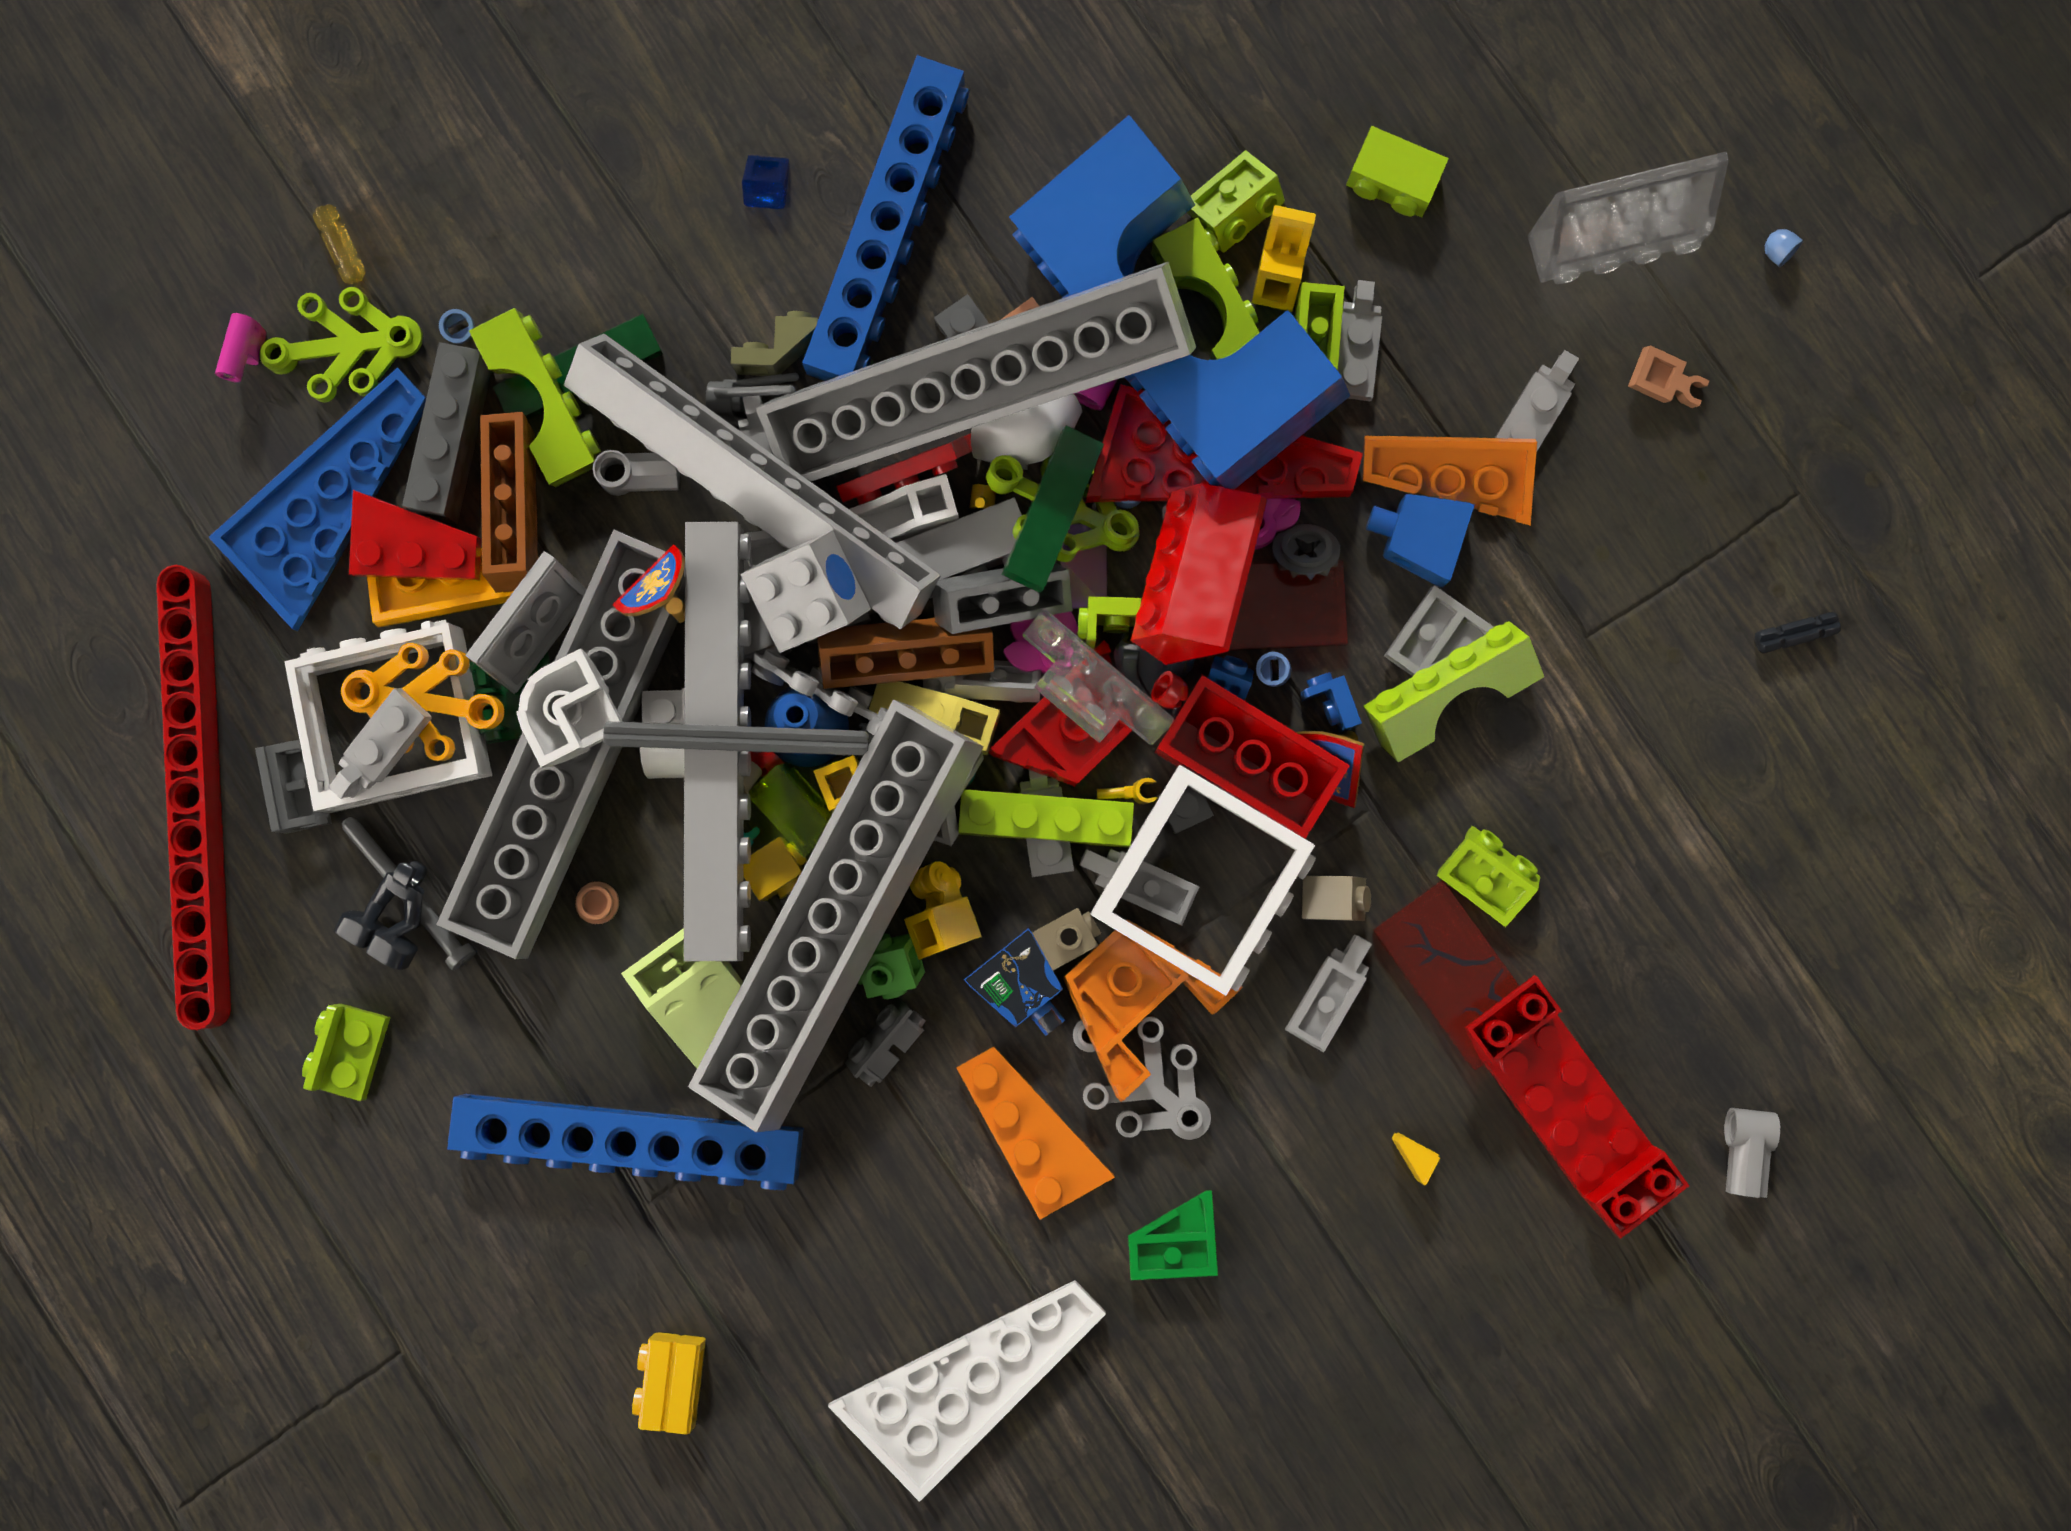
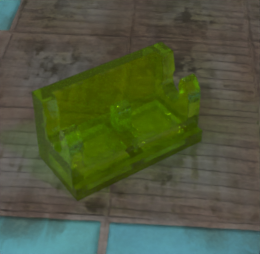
(792, 807)

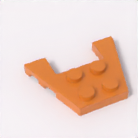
(1118, 989)

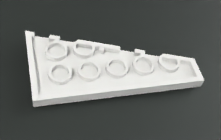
(946, 1401)

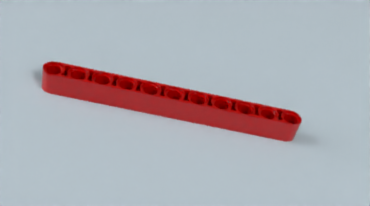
(207, 813)

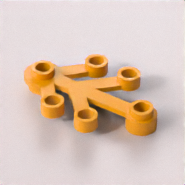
(418, 690)

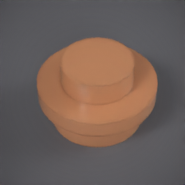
(597, 902)

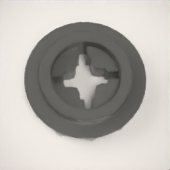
(1308, 539)

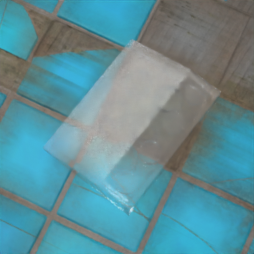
(1628, 219)

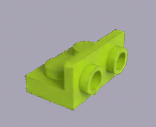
(1237, 199)
(1112, 613)
(1490, 875)
(345, 1051)

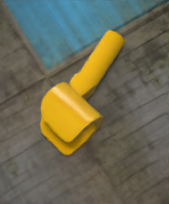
(982, 497)
(1127, 792)

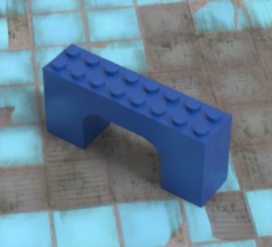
(1226, 410)

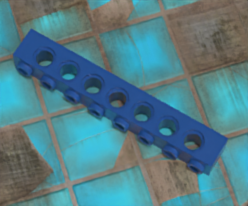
(927, 85)
(472, 1136)

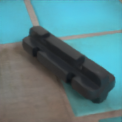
(1797, 632)

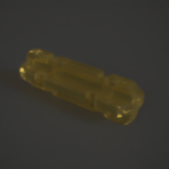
(339, 244)

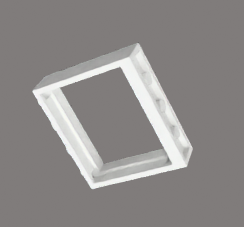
(313, 731)
(1275, 903)

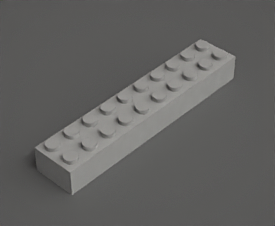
(981, 375)
(545, 811)
(835, 917)

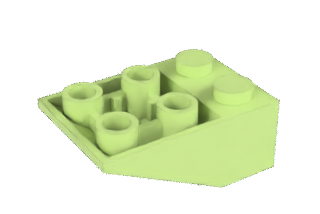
(684, 995)

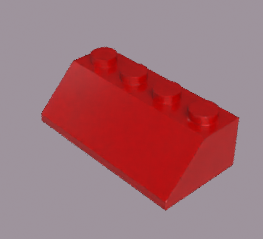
(1198, 573)
(1252, 757)

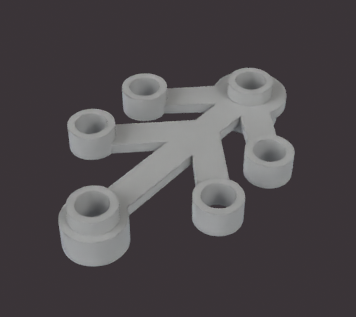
(774, 669)
(1154, 1089)

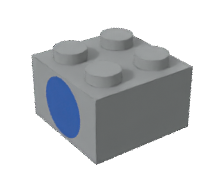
(806, 591)

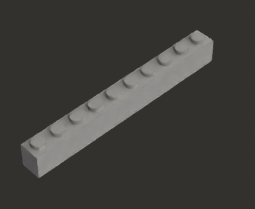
(745, 474)
(715, 778)

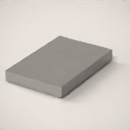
(528, 623)

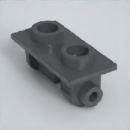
(871, 1056)

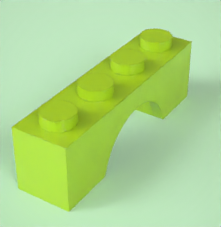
(1198, 268)
(511, 347)
(1408, 714)
(1046, 818)

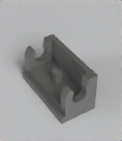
(287, 789)

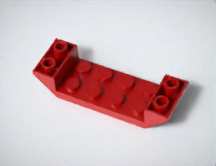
(1573, 1109)

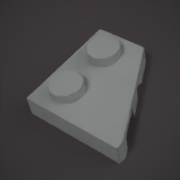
(1434, 632)

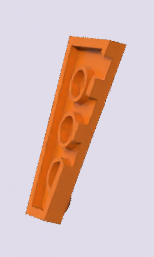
(1479, 471)
(1037, 1143)

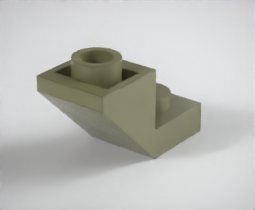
(790, 342)

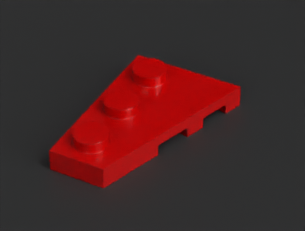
(905, 472)
(408, 545)

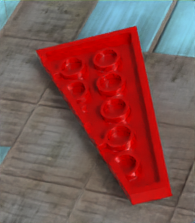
(1147, 464)

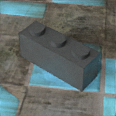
(994, 600)

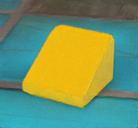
(1417, 1157)

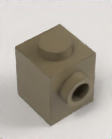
(1335, 898)
(1067, 937)

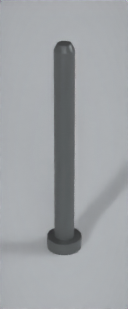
(458, 954)

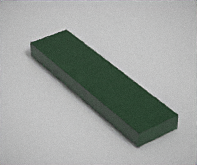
(521, 395)
(1052, 509)

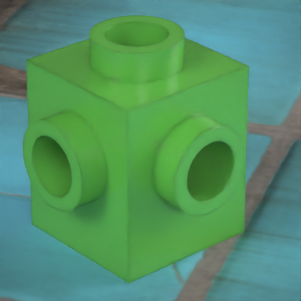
(892, 968)

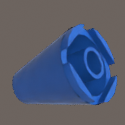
(817, 715)

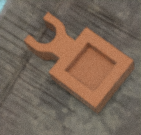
(1661, 377)

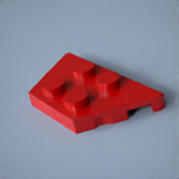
(1054, 743)

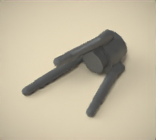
(726, 396)

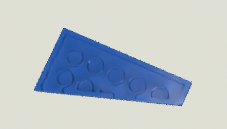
(302, 519)

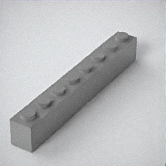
(951, 550)

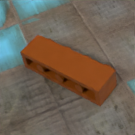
(507, 500)
(893, 654)

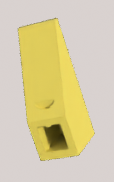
(962, 715)

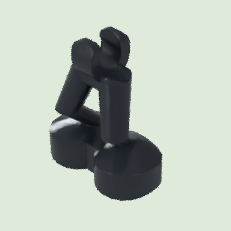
(385, 943)

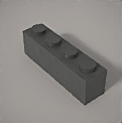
(447, 433)

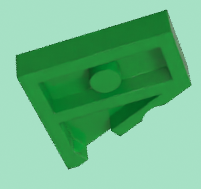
(1176, 1243)

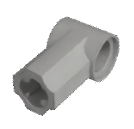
(641, 472)
(1750, 1141)

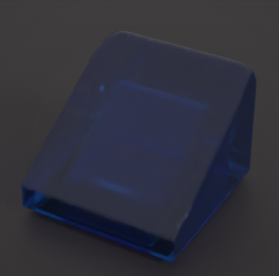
(765, 182)

